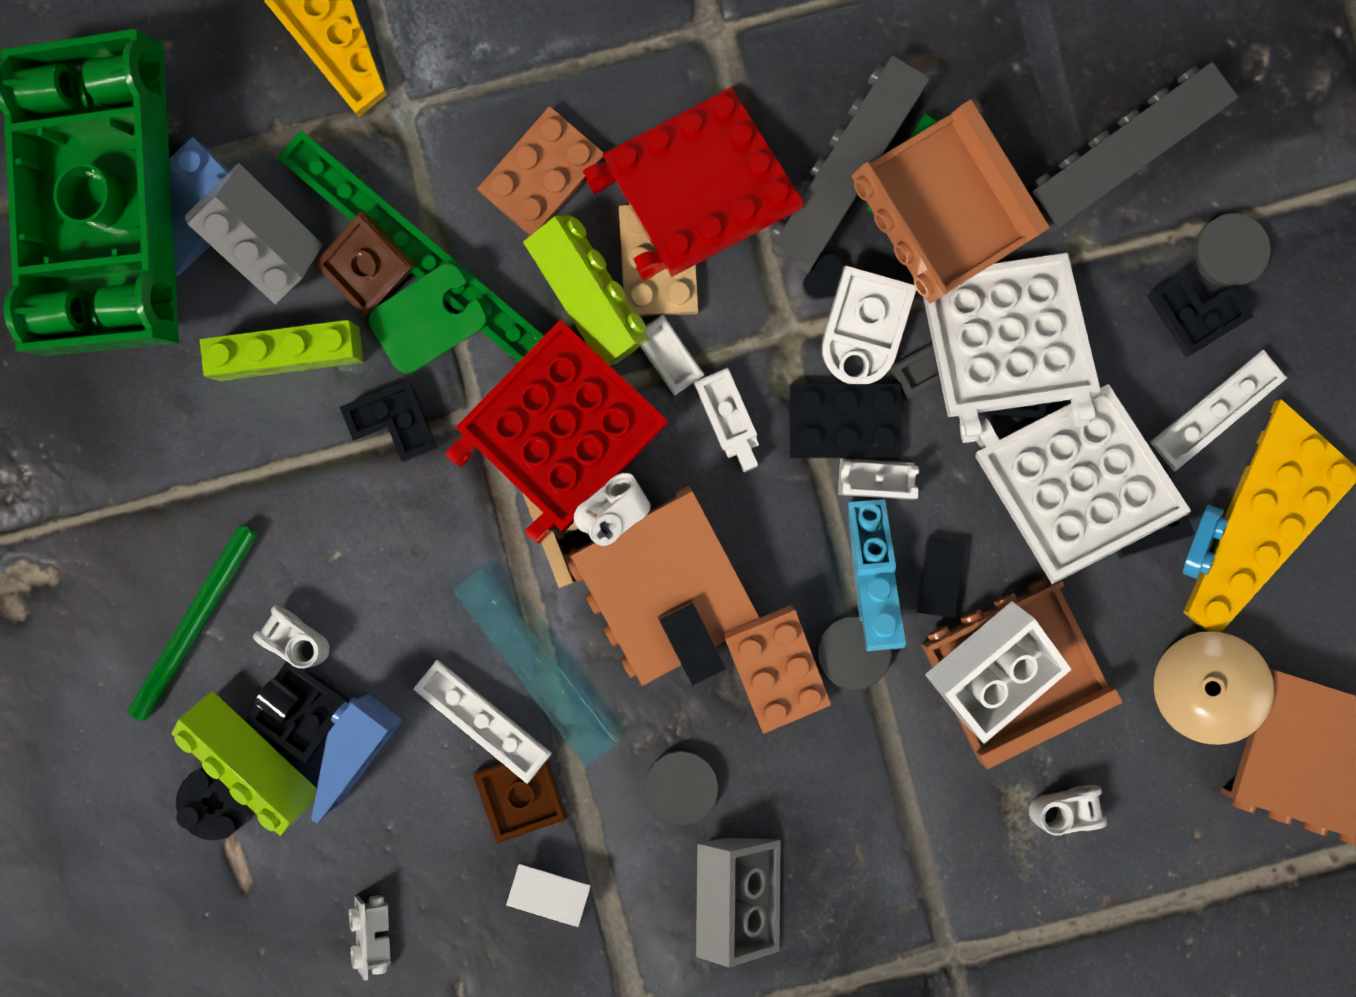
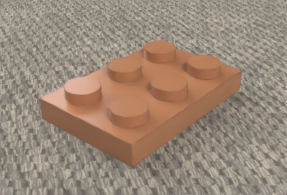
(540, 172)
(777, 669)

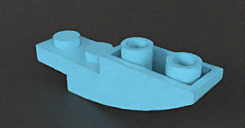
(875, 575)

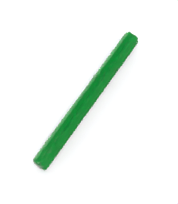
(192, 623)

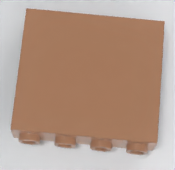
(949, 202)
(655, 569)
(1066, 704)
(1302, 759)

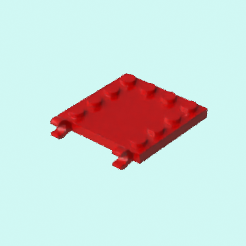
(698, 184)
(559, 427)

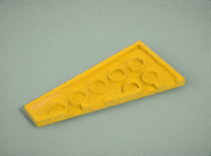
(337, 45)
(1276, 506)

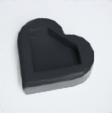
(825, 278)

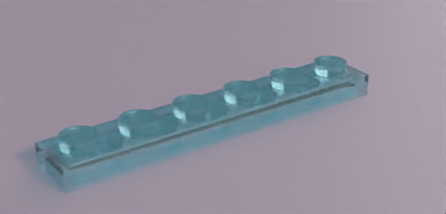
(534, 667)

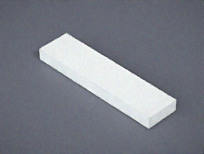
(1217, 411)
(482, 721)

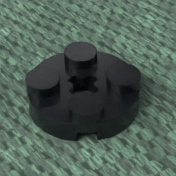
(196, 815)

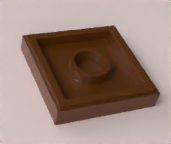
(365, 264)
(516, 806)

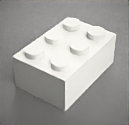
(998, 671)

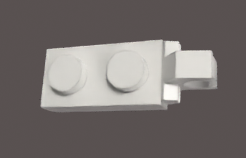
(728, 417)

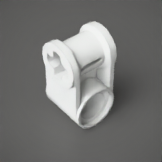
(615, 509)
(285, 636)
(1076, 810)

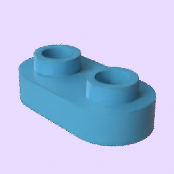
(1199, 558)

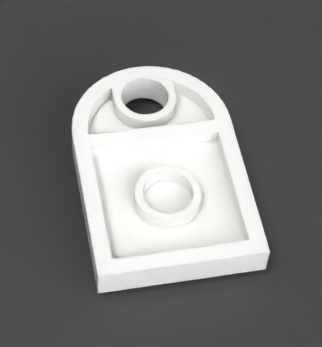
(866, 322)

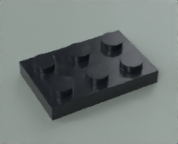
(845, 421)

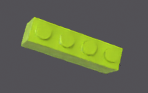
(586, 289)
(281, 350)
(244, 763)

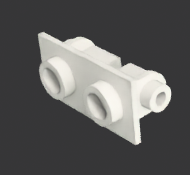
(370, 951)

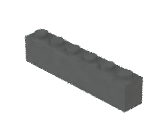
(862, 141)
(1132, 146)

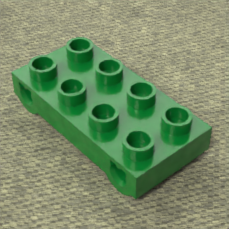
(88, 195)

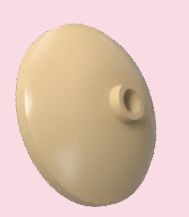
(1218, 657)

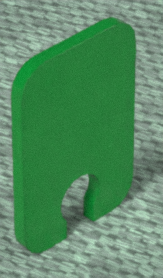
(417, 323)

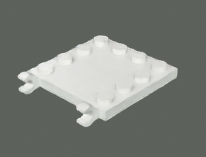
(1013, 342)
(1080, 486)

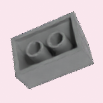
(255, 233)
(738, 899)

